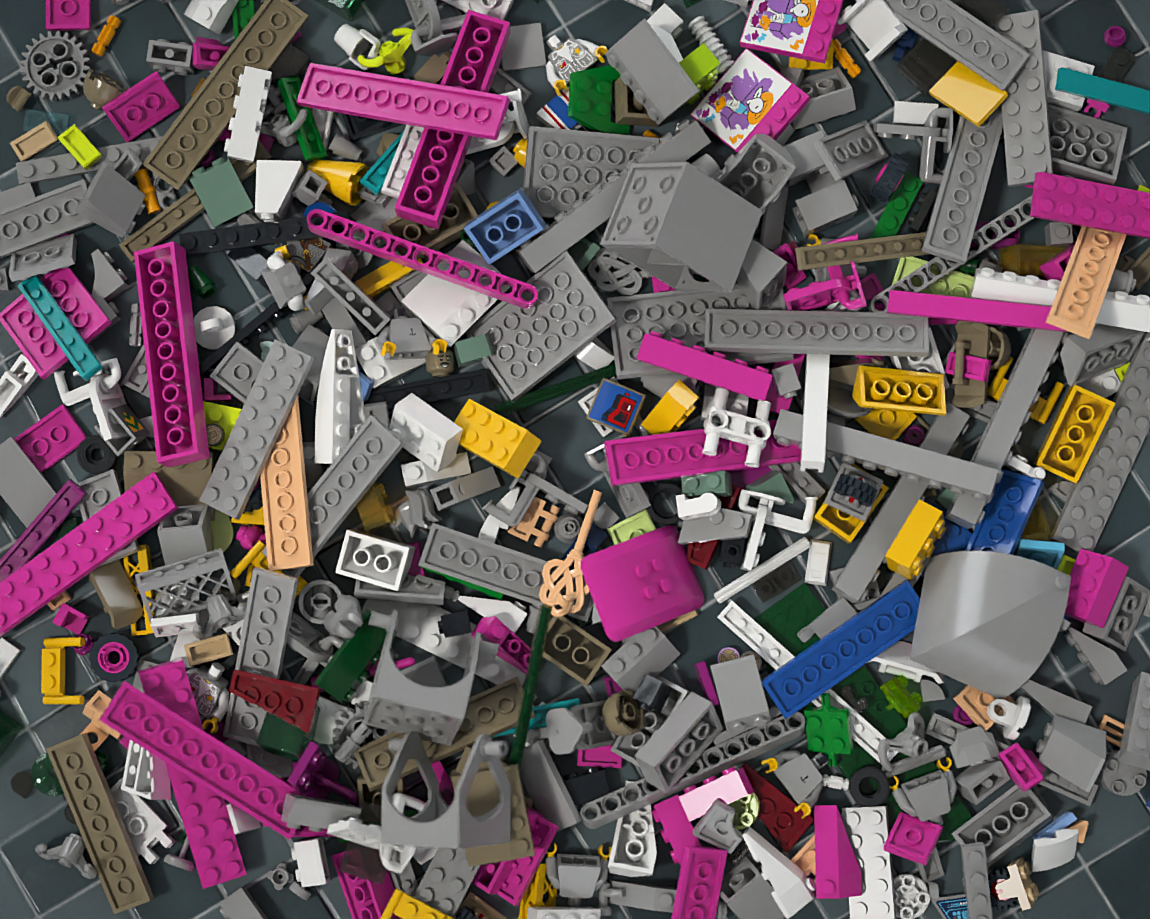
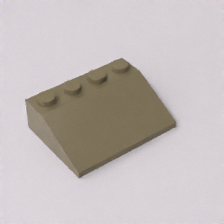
(182, 481)
(483, 798)

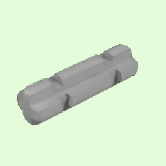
(136, 326)

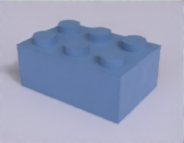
(505, 226)

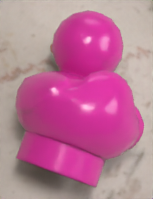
(250, 536)

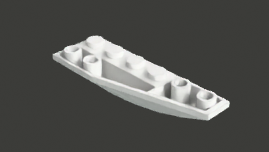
(339, 398)

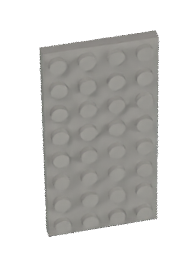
(675, 316)

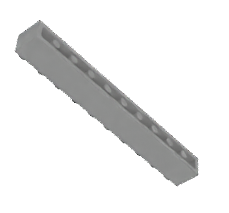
(598, 207)
(894, 457)
(895, 511)

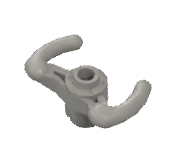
(282, 127)
(220, 616)
(909, 742)
(70, 854)

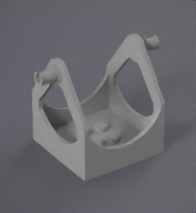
(407, 706)
(438, 823)

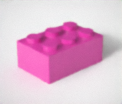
(1094, 587)

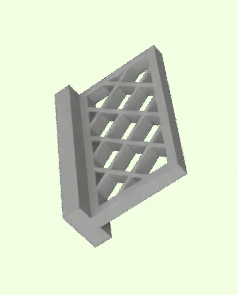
(181, 573)

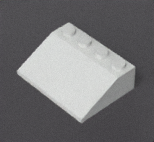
(448, 307)

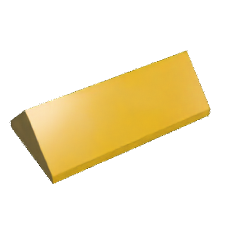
(900, 390)

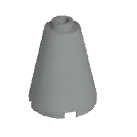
(662, 383)

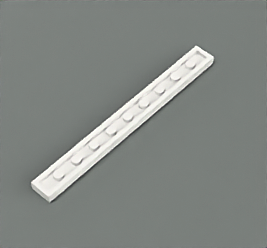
(777, 656)

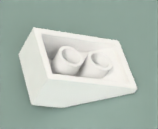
(928, 364)
(381, 370)

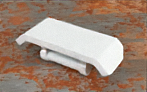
(897, 662)

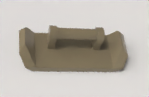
(972, 341)
(116, 594)

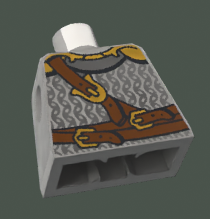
(307, 253)

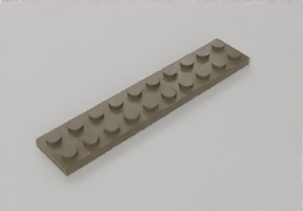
(212, 105)

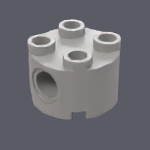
(318, 599)
(1121, 777)

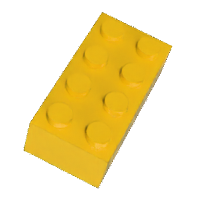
(1074, 433)
(496, 438)

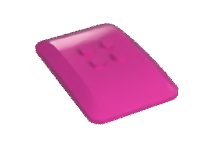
(642, 583)

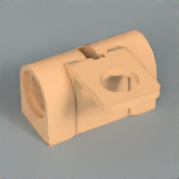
(93, 711)

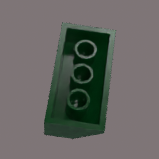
(353, 661)

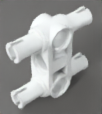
(737, 428)

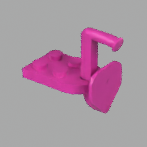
(828, 292)

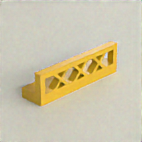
(383, 277)
(144, 564)
(535, 891)

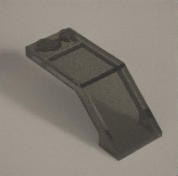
(928, 64)

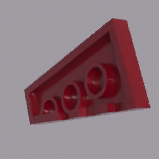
(285, 699)
(777, 810)

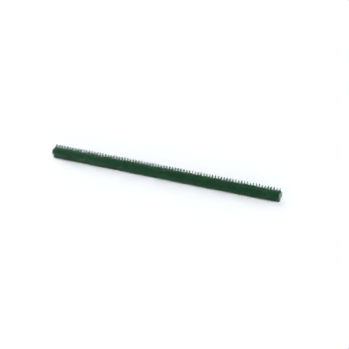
(553, 390)
(530, 688)

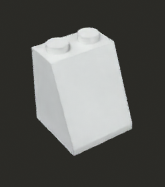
(274, 187)

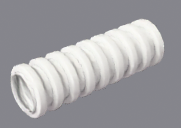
(705, 35)

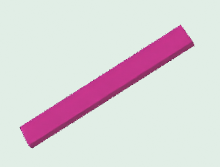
(970, 310)

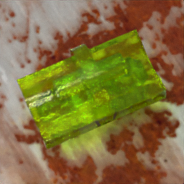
(900, 697)

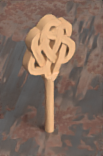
(576, 555)

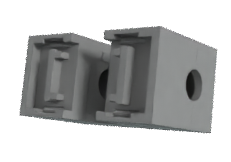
(829, 199)

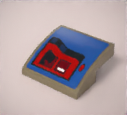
(616, 407)

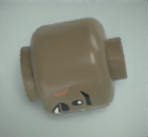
(440, 364)

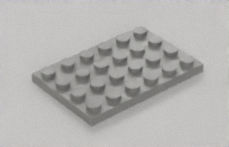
(569, 163)
(541, 338)

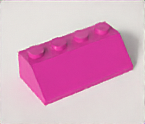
(363, 896)

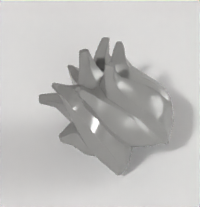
(417, 511)

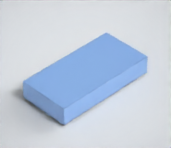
(1058, 824)

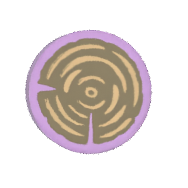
(727, 654)

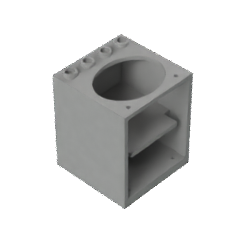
(681, 221)

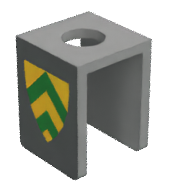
(132, 426)

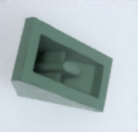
(472, 350)
(773, 485)

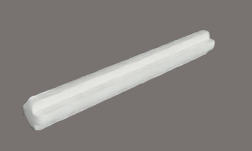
(762, 570)

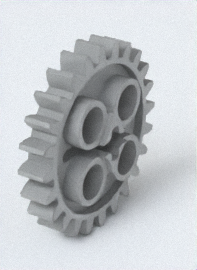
(48, 48)
(347, 727)

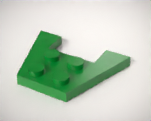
(591, 99)

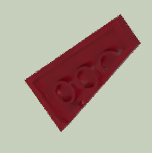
(702, 553)

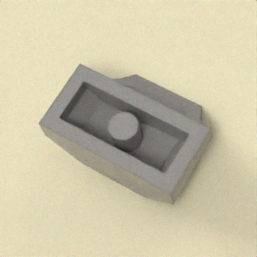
(973, 746)

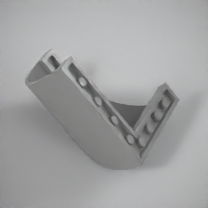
(988, 618)

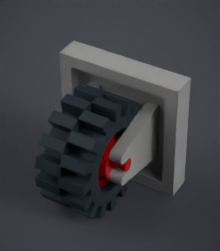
(853, 491)

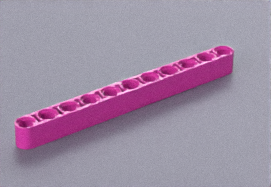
(414, 250)

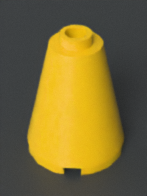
(341, 177)

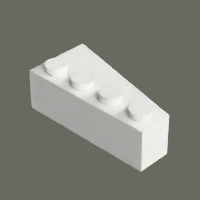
(249, 114)

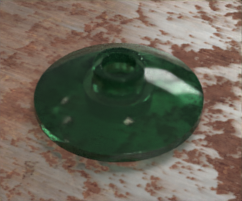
(41, 778)

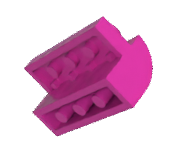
(512, 877)

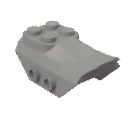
(757, 171)

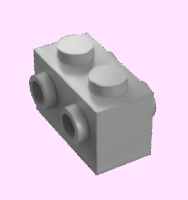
(170, 56)

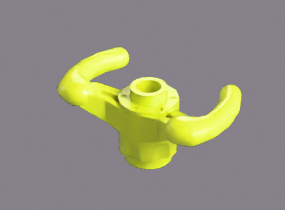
(391, 53)

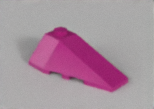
(835, 861)

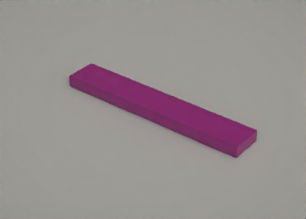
(41, 528)

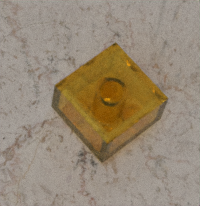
(374, 509)

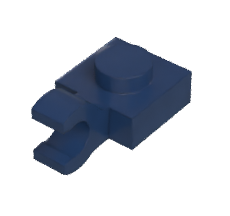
(904, 42)

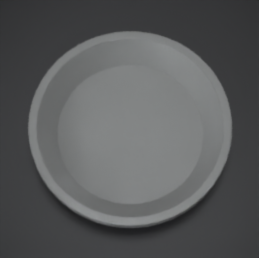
(841, 401)

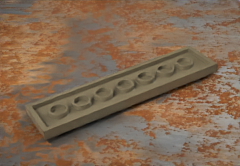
(485, 713)
(100, 823)

